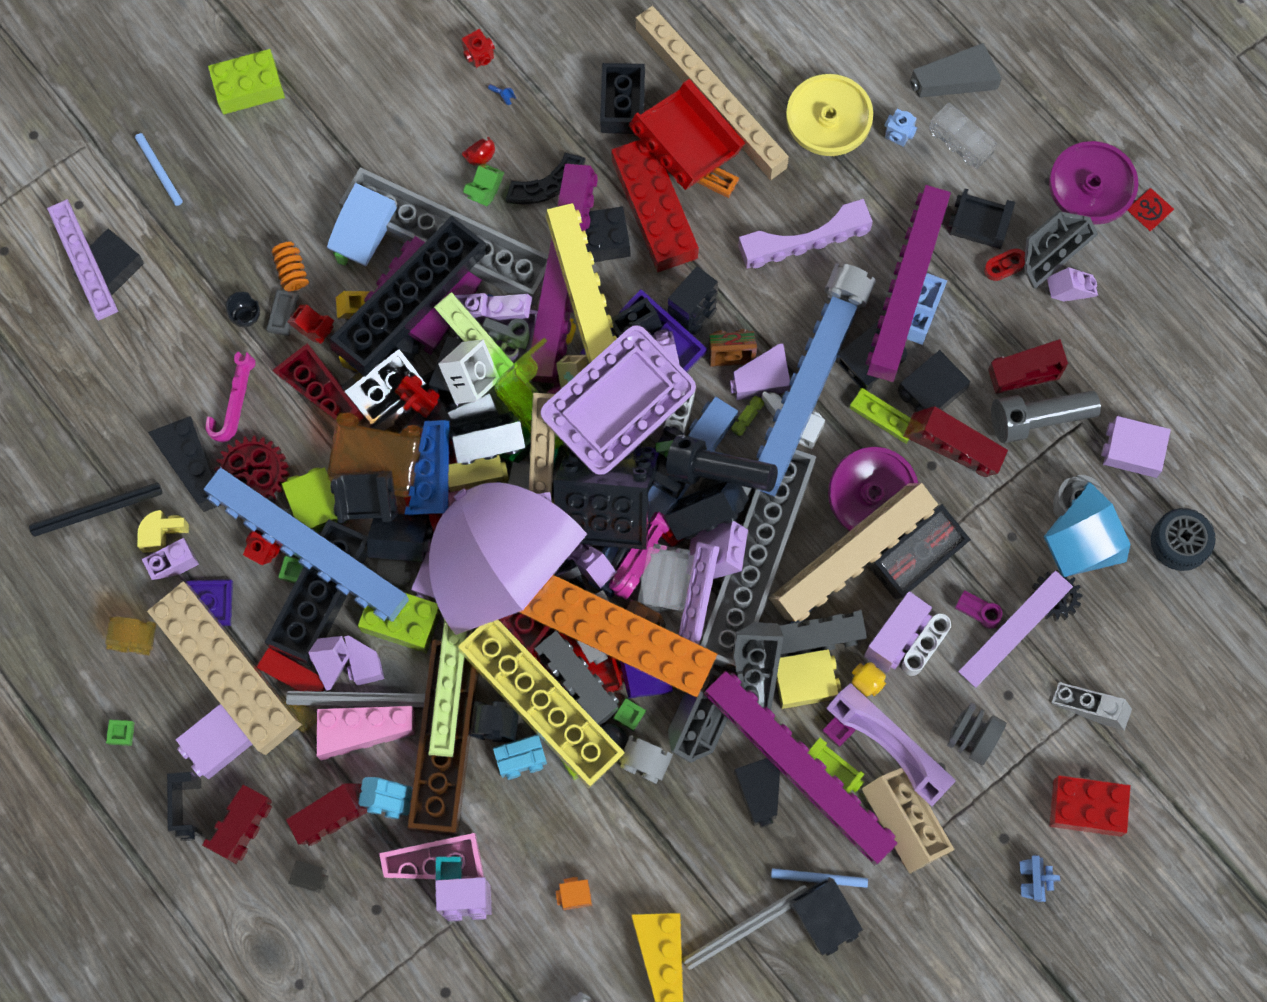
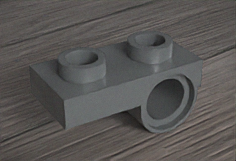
(506, 333)

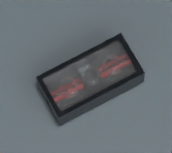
(919, 552)

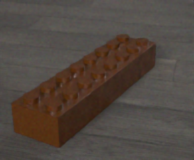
(441, 779)

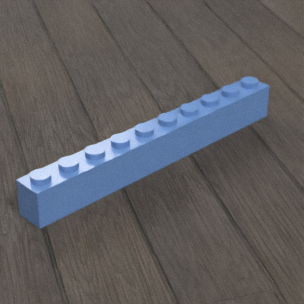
(806, 386)
(712, 428)
(306, 545)

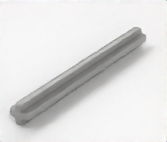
(355, 699)
(741, 930)

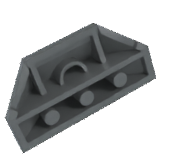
(1055, 244)
(696, 724)

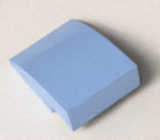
(361, 224)
(926, 307)

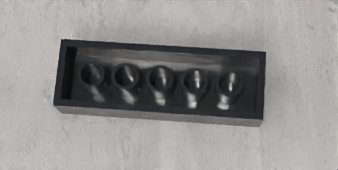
(314, 602)

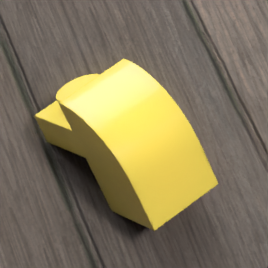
(154, 528)

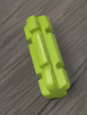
(747, 416)

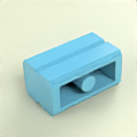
(520, 756)
(385, 796)

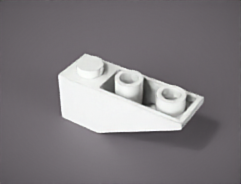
(814, 426)

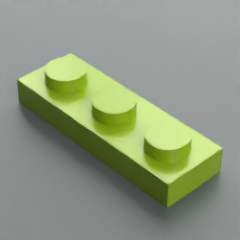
(881, 414)

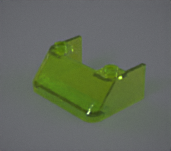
(516, 390)

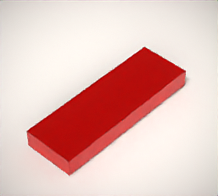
(289, 672)

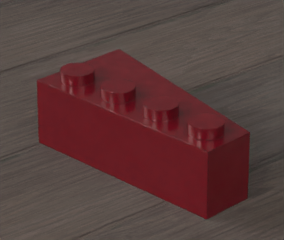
(315, 382)

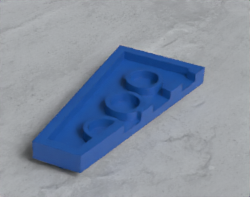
(430, 486)

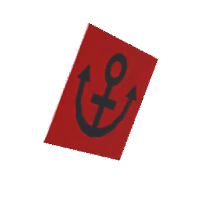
(1150, 209)

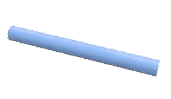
(158, 169)
(818, 877)

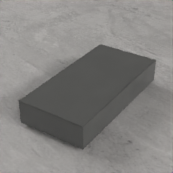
(282, 309)

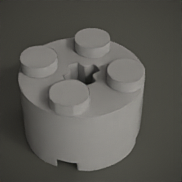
(850, 285)
(1071, 489)
(646, 759)

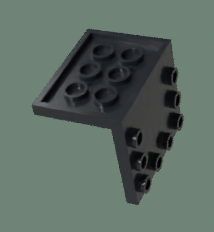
(608, 505)

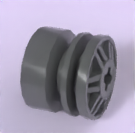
(976, 734)

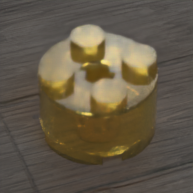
(130, 634)

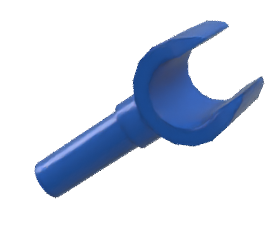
(506, 94)

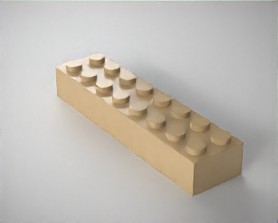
(853, 551)
(224, 668)

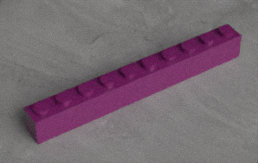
(909, 283)
(554, 302)
(800, 768)

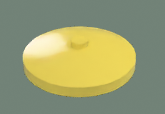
(829, 114)

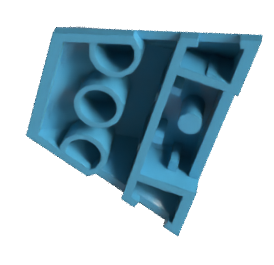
(1088, 535)

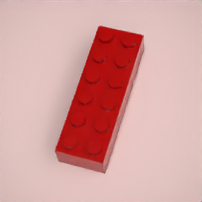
(655, 206)

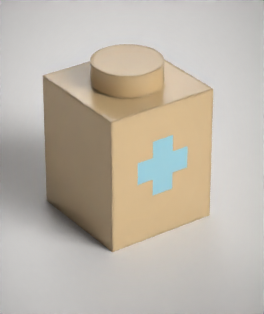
(569, 367)

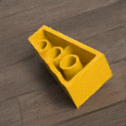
(661, 950)

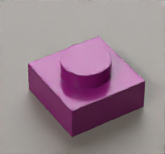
(838, 732)

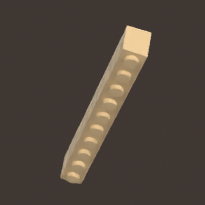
(688, 65)

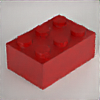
(1090, 806)

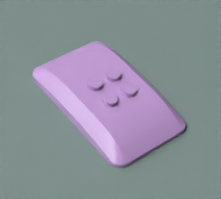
(618, 400)

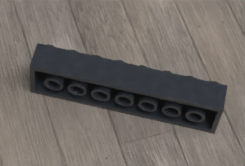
(408, 296)

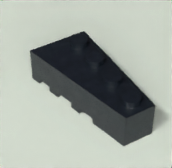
(186, 454)

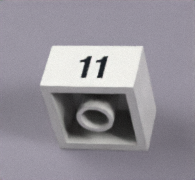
(469, 371)

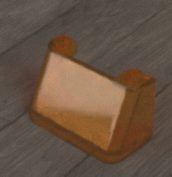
(372, 449)

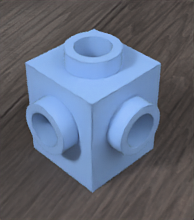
(900, 127)

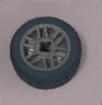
(1183, 539)

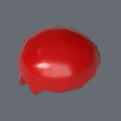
(479, 152)

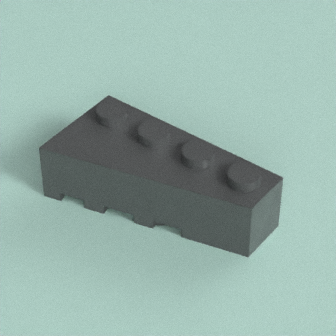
(823, 633)
(575, 678)

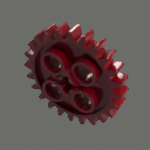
(249, 452)

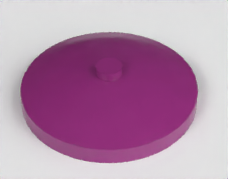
(1094, 181)
(866, 482)

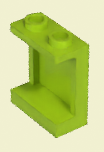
(311, 498)
(837, 766)

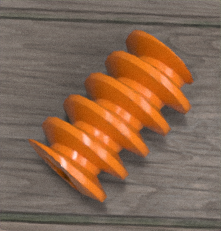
(289, 266)

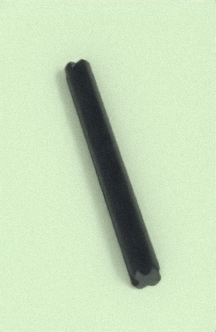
(95, 509)

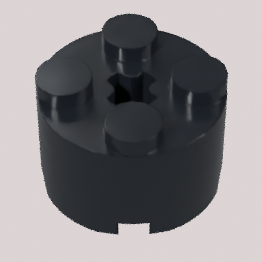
(493, 722)

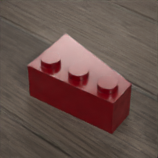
(1028, 367)
(327, 814)
(239, 824)

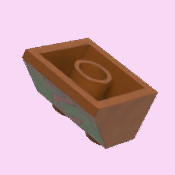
(732, 347)

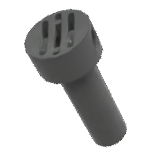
(1014, 418)

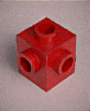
(478, 48)
(259, 549)

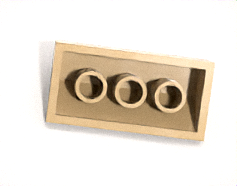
(909, 818)

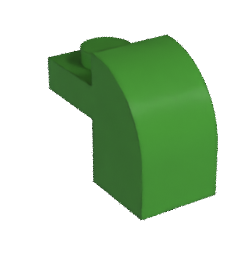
(485, 184)

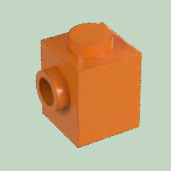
(574, 894)

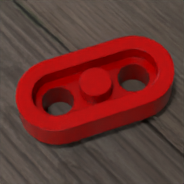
(1004, 265)

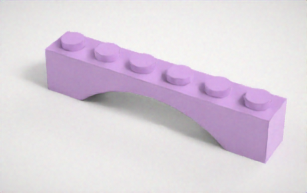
(763, 247)
(861, 714)

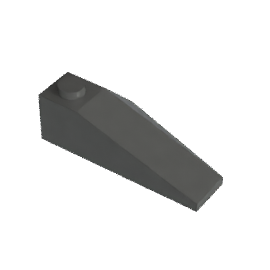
(757, 659)

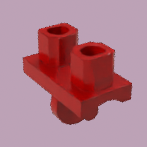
(417, 397)

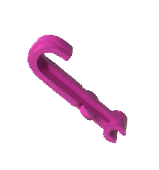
(236, 399)
(633, 564)

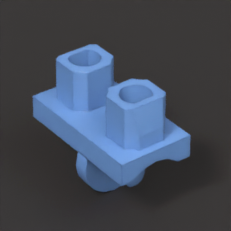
(1036, 868)

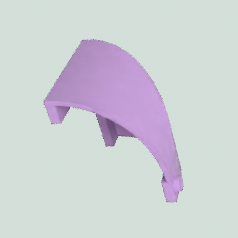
(496, 552)

